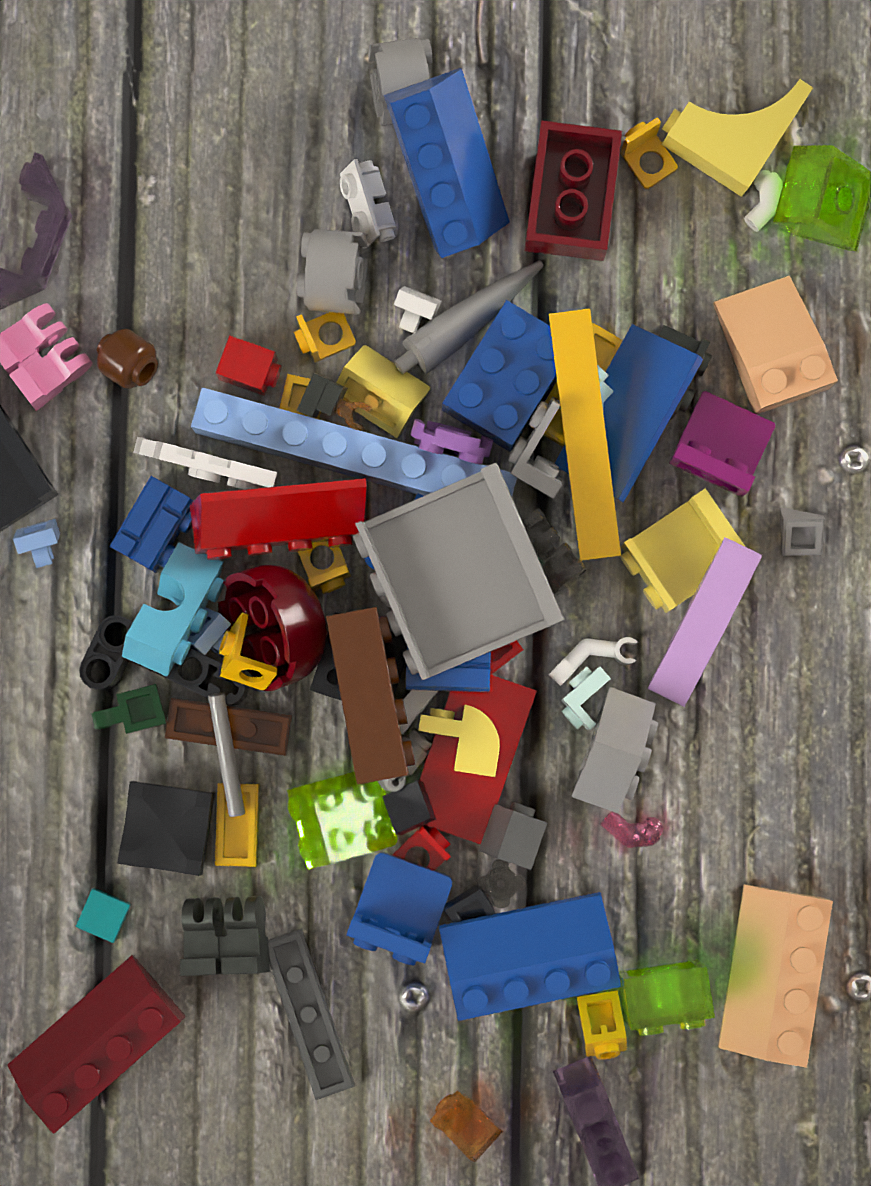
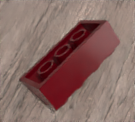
(94, 1043)

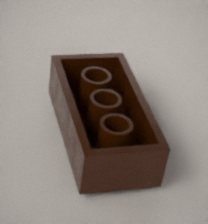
(368, 695)

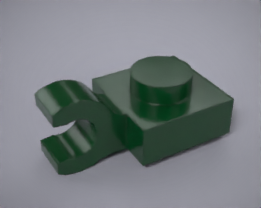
(137, 710)

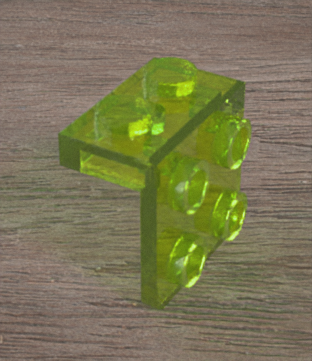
(340, 819)

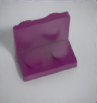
(722, 444)

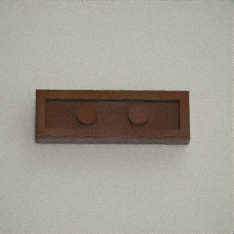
(249, 728)

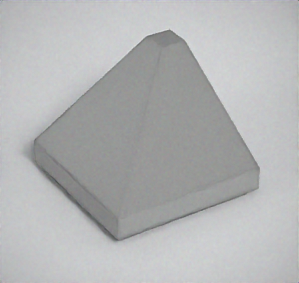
(801, 533)

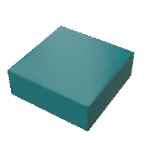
(103, 915)

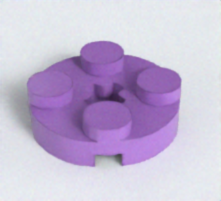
(440, 436)

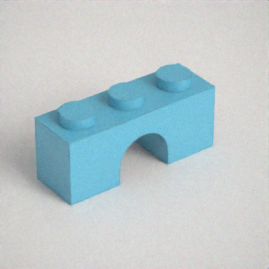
(160, 637)

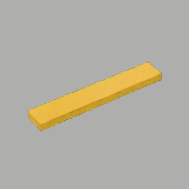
(584, 434)

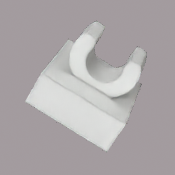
(415, 305)

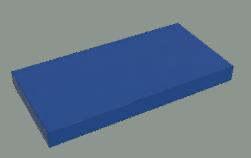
(647, 386)

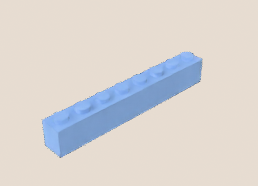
(329, 445)

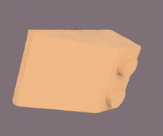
(775, 345)

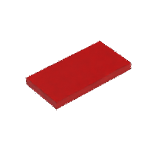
(464, 799)

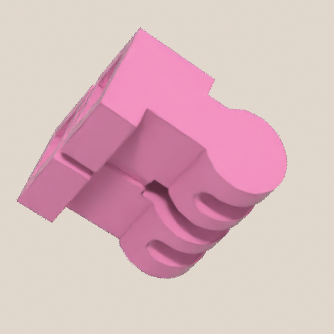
(36, 376)

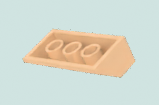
(775, 975)

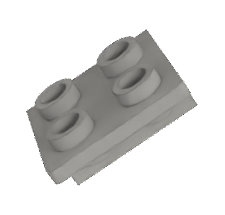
(539, 473)

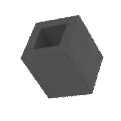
(513, 835)

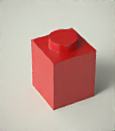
(248, 366)

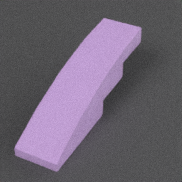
(704, 621)

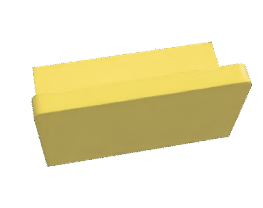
(382, 386)

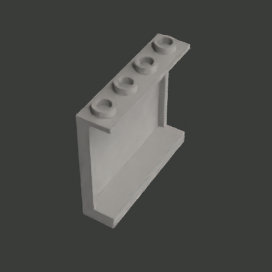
(458, 573)

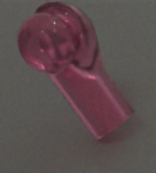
(633, 835)

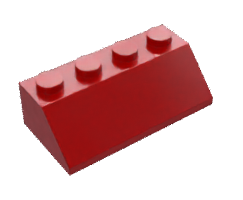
(277, 517)

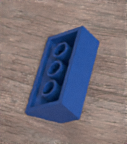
(448, 162)
(529, 956)

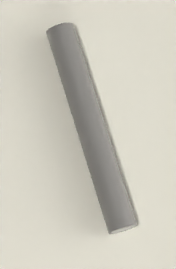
(226, 754)

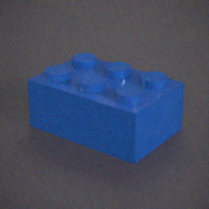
(504, 377)

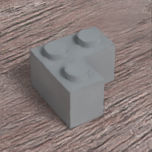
(616, 751)

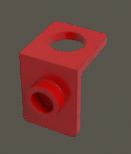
(430, 840)

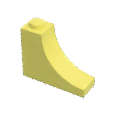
(732, 145)

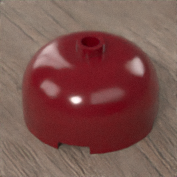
(288, 612)

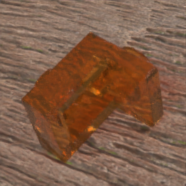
(465, 1124)

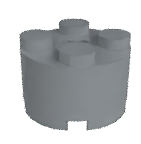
(398, 66)
(333, 271)

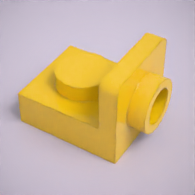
(602, 1025)

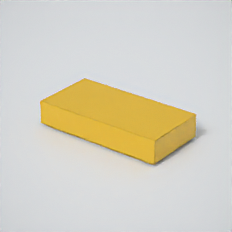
(237, 835)

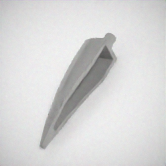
(461, 322)

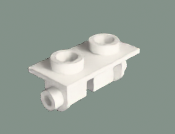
(361, 185)

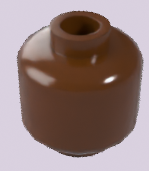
(126, 358)

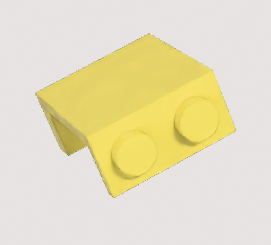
(678, 550)

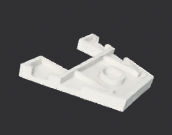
(207, 466)

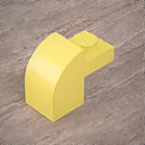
(477, 737)

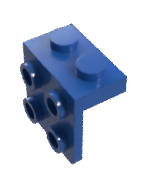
(400, 908)

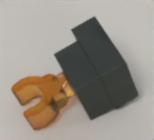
(327, 397)

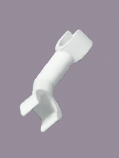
(590, 647)

